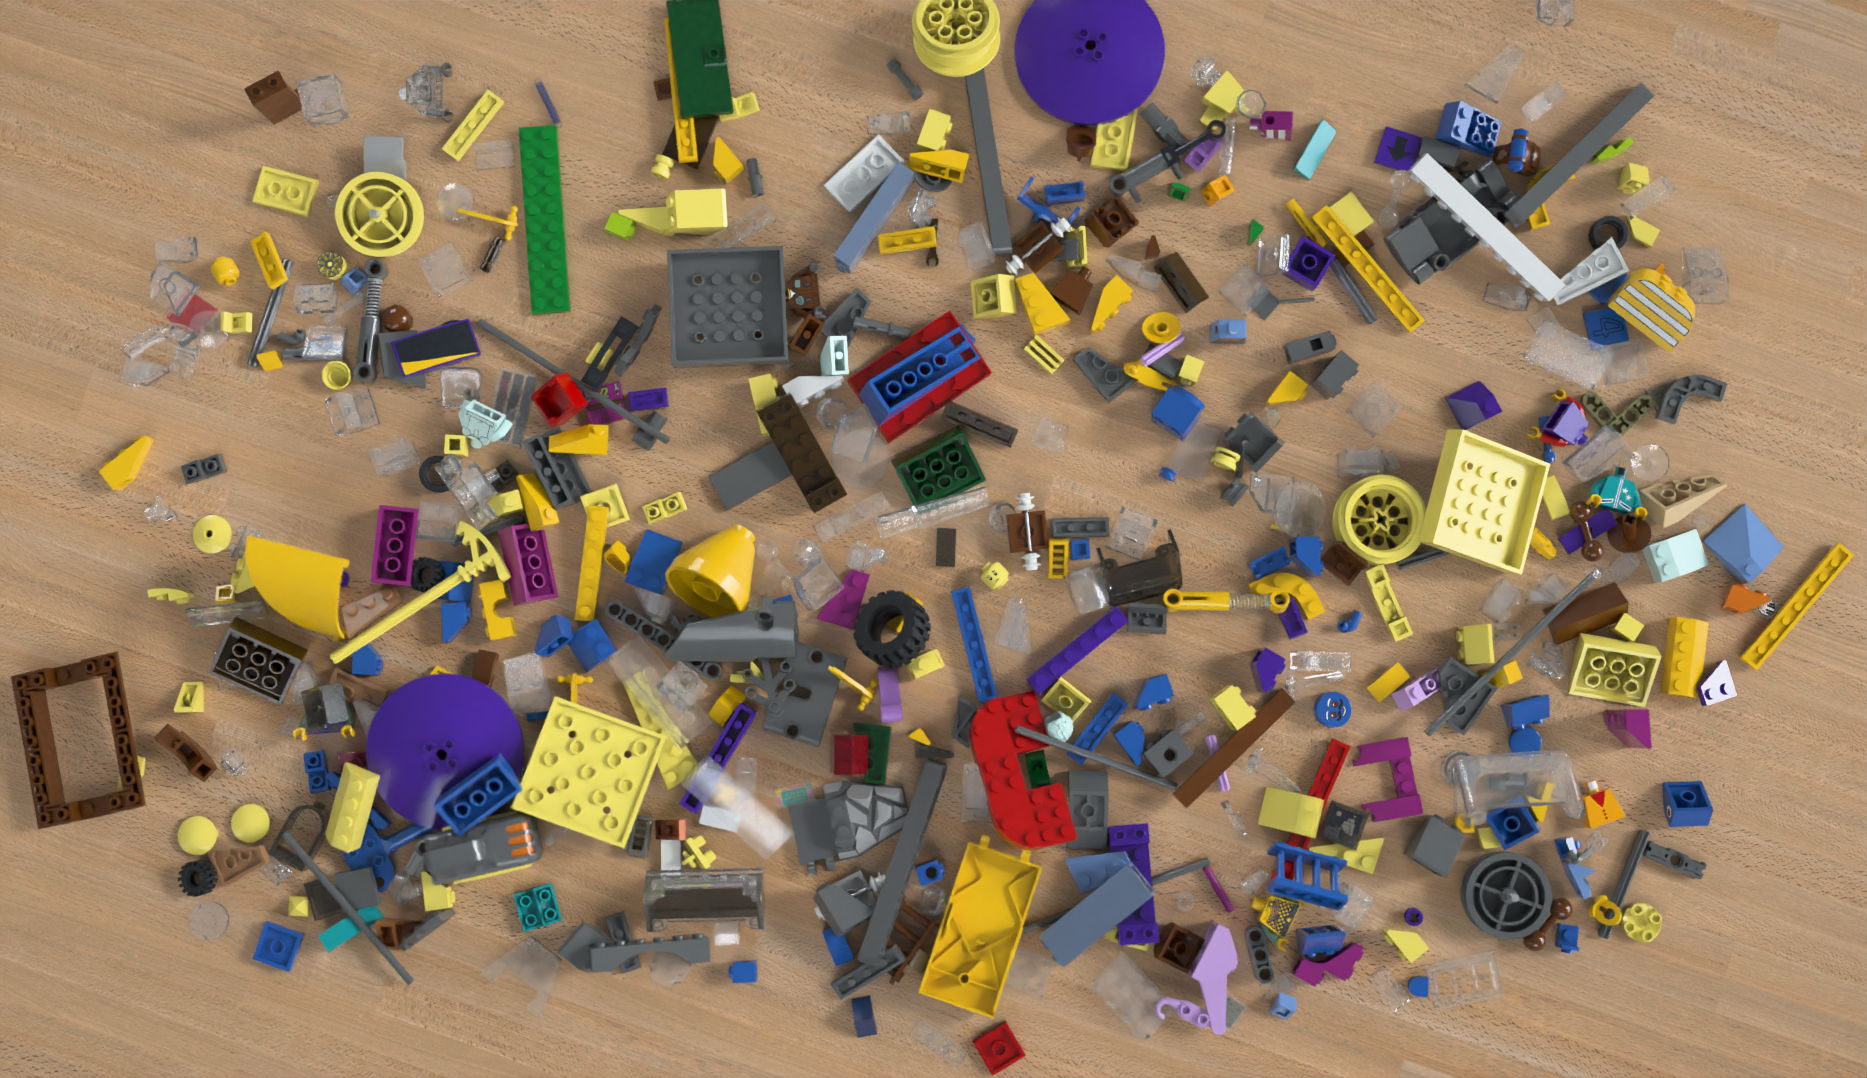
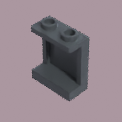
(1261, 439)

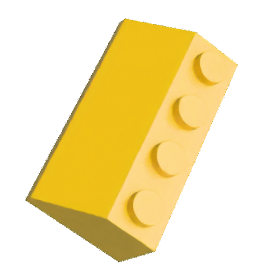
(1684, 657)

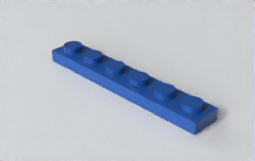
(974, 644)

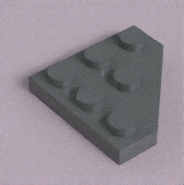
(1454, 682)
(425, 928)

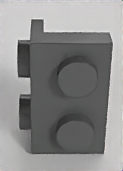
(1147, 618)

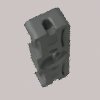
(1662, 855)

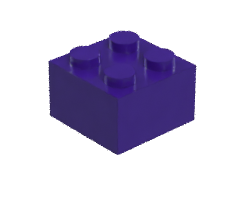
(1308, 263)

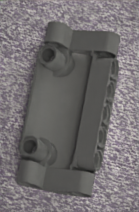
(1453, 241)

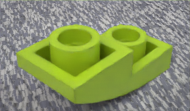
(1610, 152)

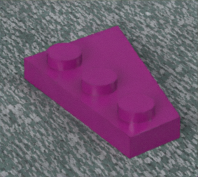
(846, 604)

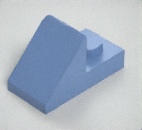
(1576, 874)

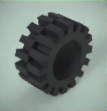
(435, 577)
(188, 880)

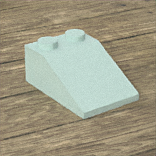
(1675, 556)

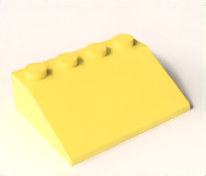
(1613, 669)

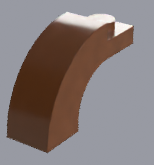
(188, 751)

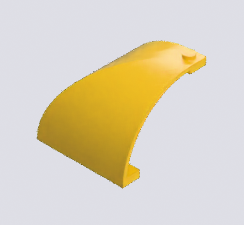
(298, 584)

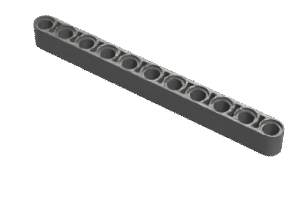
(1578, 155)
(988, 163)
(902, 863)

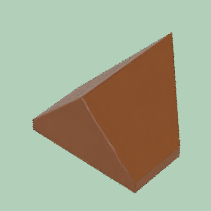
(392, 930)

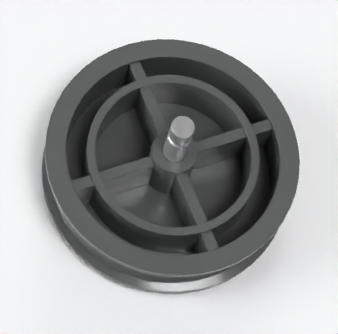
(1506, 895)

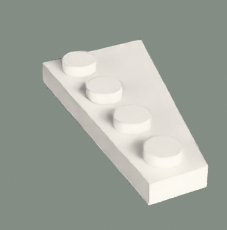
(1597, 269)

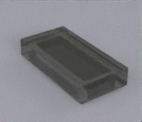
(945, 547)

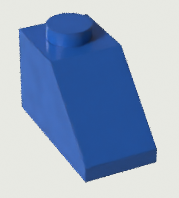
(454, 619)
(554, 635)
(367, 661)
(1131, 740)
(838, 947)

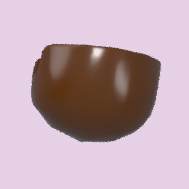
(397, 319)

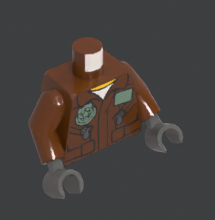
(804, 292)

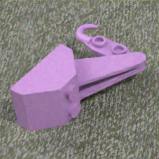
(1211, 969)

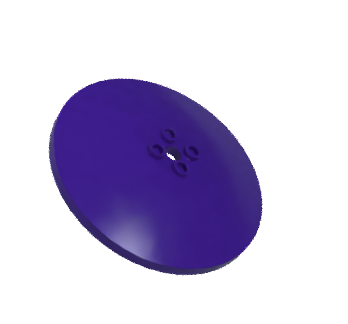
(1084, 83)
(433, 715)

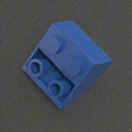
(1306, 554)
(1154, 690)

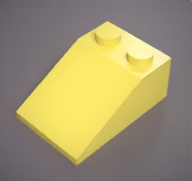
(1291, 812)

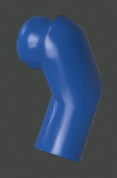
(1350, 624)

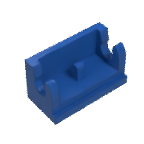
(1064, 193)
(1269, 563)

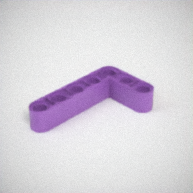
(890, 695)

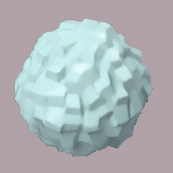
(1059, 726)

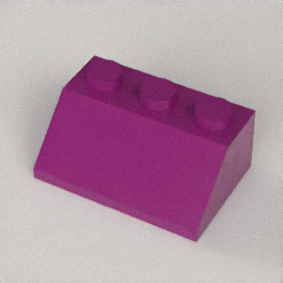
(1630, 727)

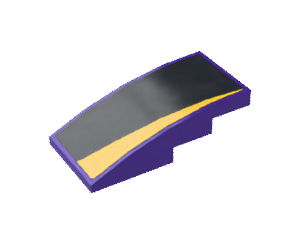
(435, 348)

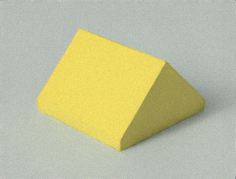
(1066, 699)

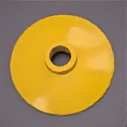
(1162, 322)

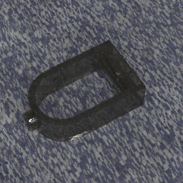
(290, 857)

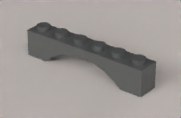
(608, 957)

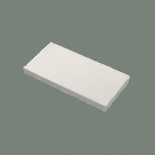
(863, 174)

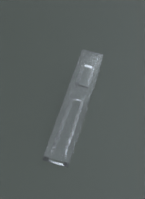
(931, 512)

